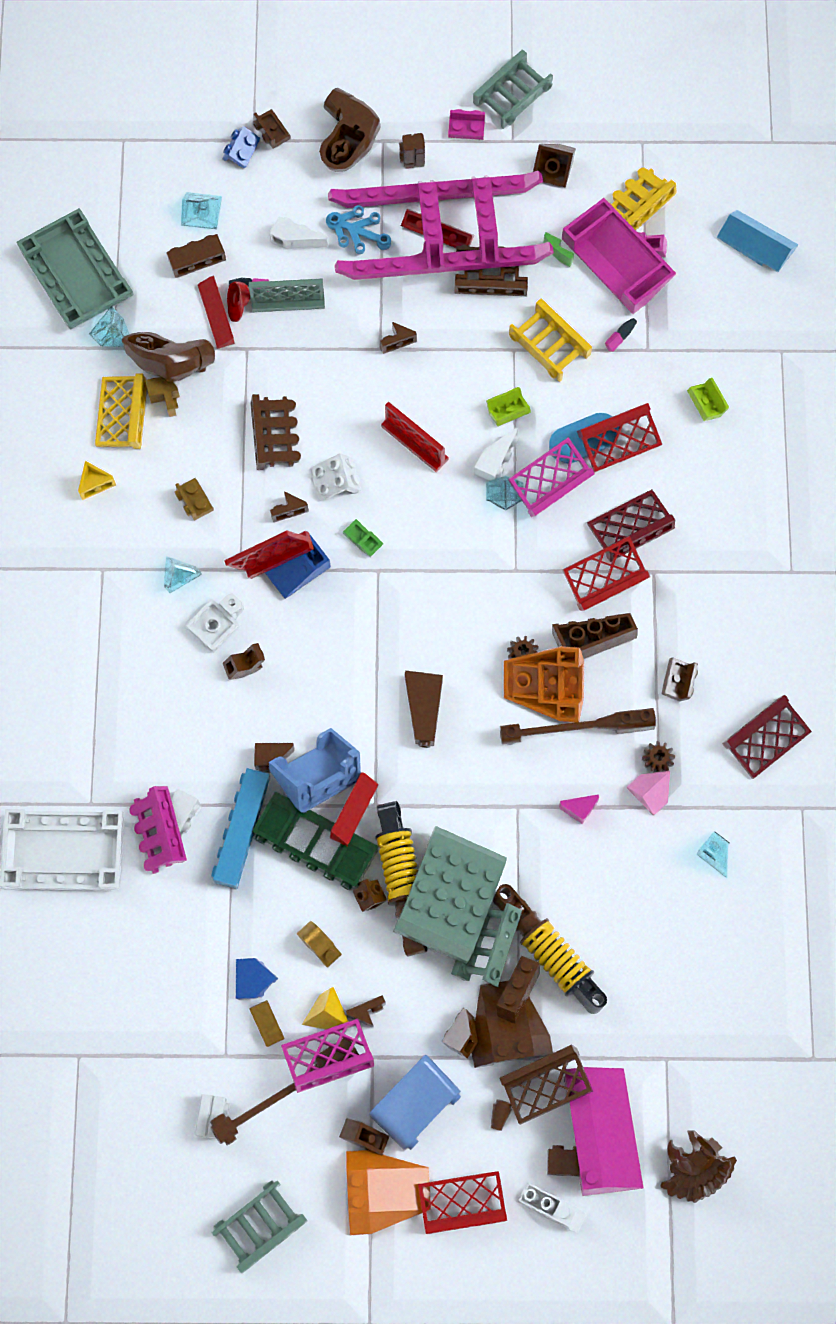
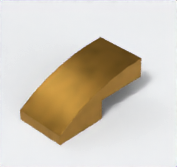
(266, 1023)

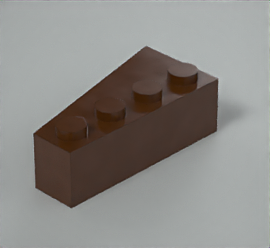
(596, 634)

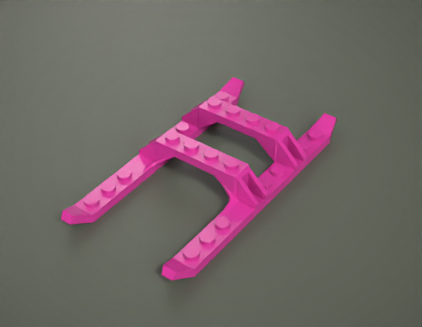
(432, 256)

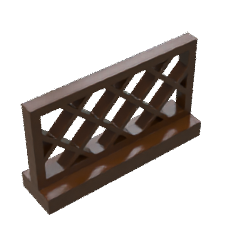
(538, 1068)

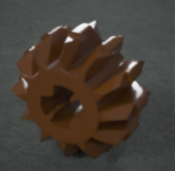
(515, 649)
(650, 755)

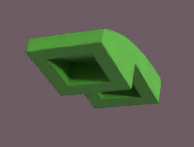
(561, 254)
(362, 538)

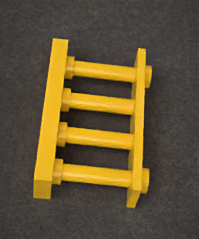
(555, 323)

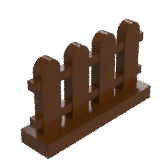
(271, 440)

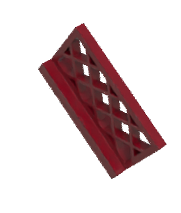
(642, 535)
(761, 721)

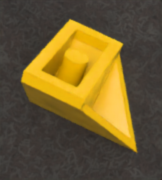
(94, 481)
(326, 1011)

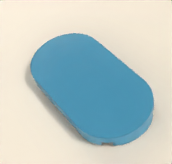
(571, 432)

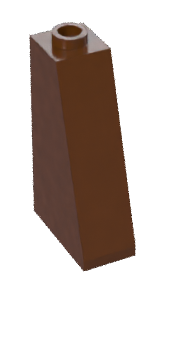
(424, 703)

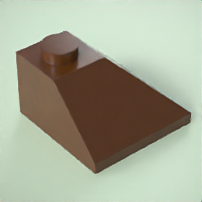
(554, 163)

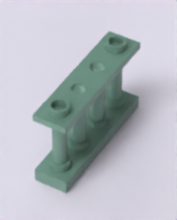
(507, 73)
(499, 951)
(261, 1246)

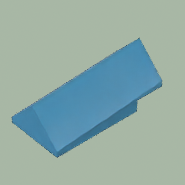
(756, 240)

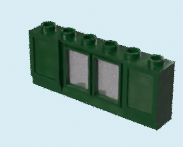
(307, 839)

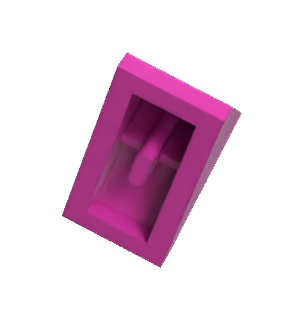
(579, 807)

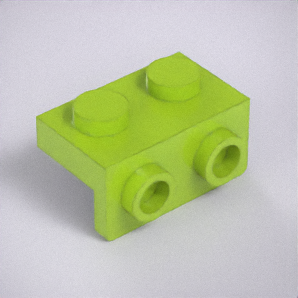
(708, 400)
(507, 406)

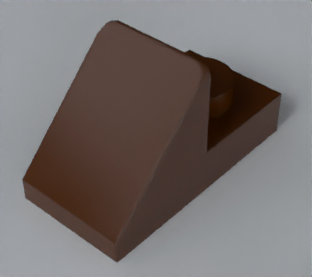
(402, 337)
(294, 507)
(362, 1011)

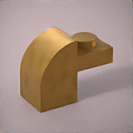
(161, 390)
(319, 943)

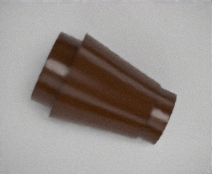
(500, 1114)

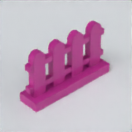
(165, 822)

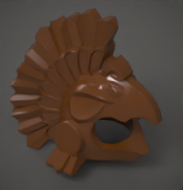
(699, 1172)

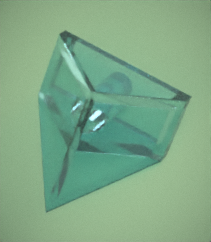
(110, 329)
(502, 493)
(178, 574)
(715, 853)

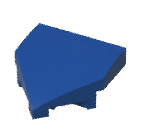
(252, 978)

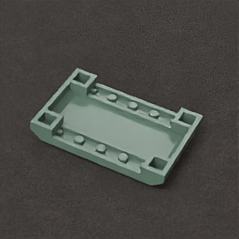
(74, 268)
(451, 895)

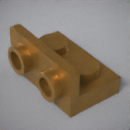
(194, 499)

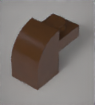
(244, 663)

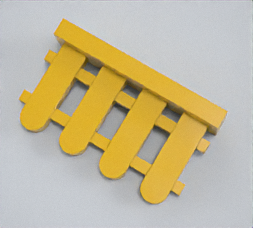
(649, 201)

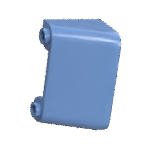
(318, 773)
(415, 1102)

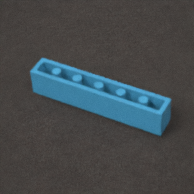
(239, 834)

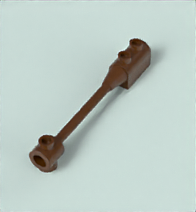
(621, 721)
(225, 1128)

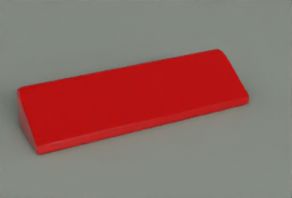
(451, 235)
(216, 312)
(354, 809)

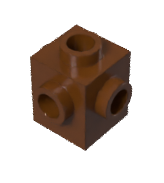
(369, 895)

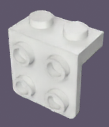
(335, 476)

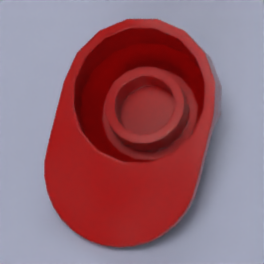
(237, 298)

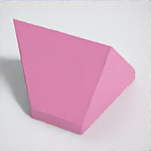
(651, 790)

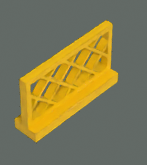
(136, 409)

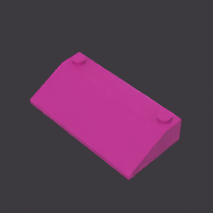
(617, 255)
(604, 1133)

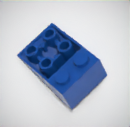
(299, 571)

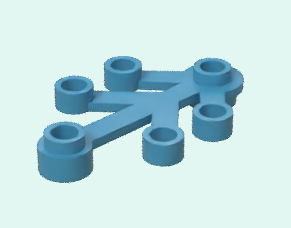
(356, 229)

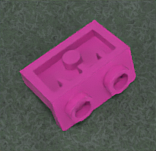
(466, 124)

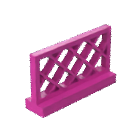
(560, 490)
(329, 1072)

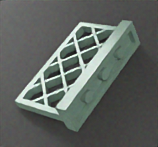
(281, 300)

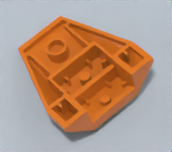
(547, 682)
(382, 1191)

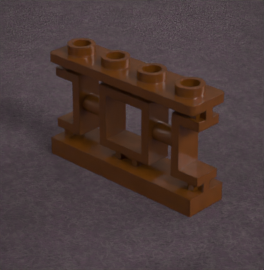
(488, 283)

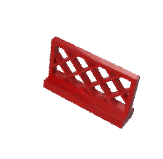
(618, 421)
(414, 438)
(271, 553)
(613, 588)
(463, 1221)

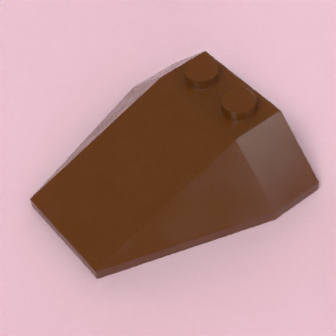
(504, 1040)

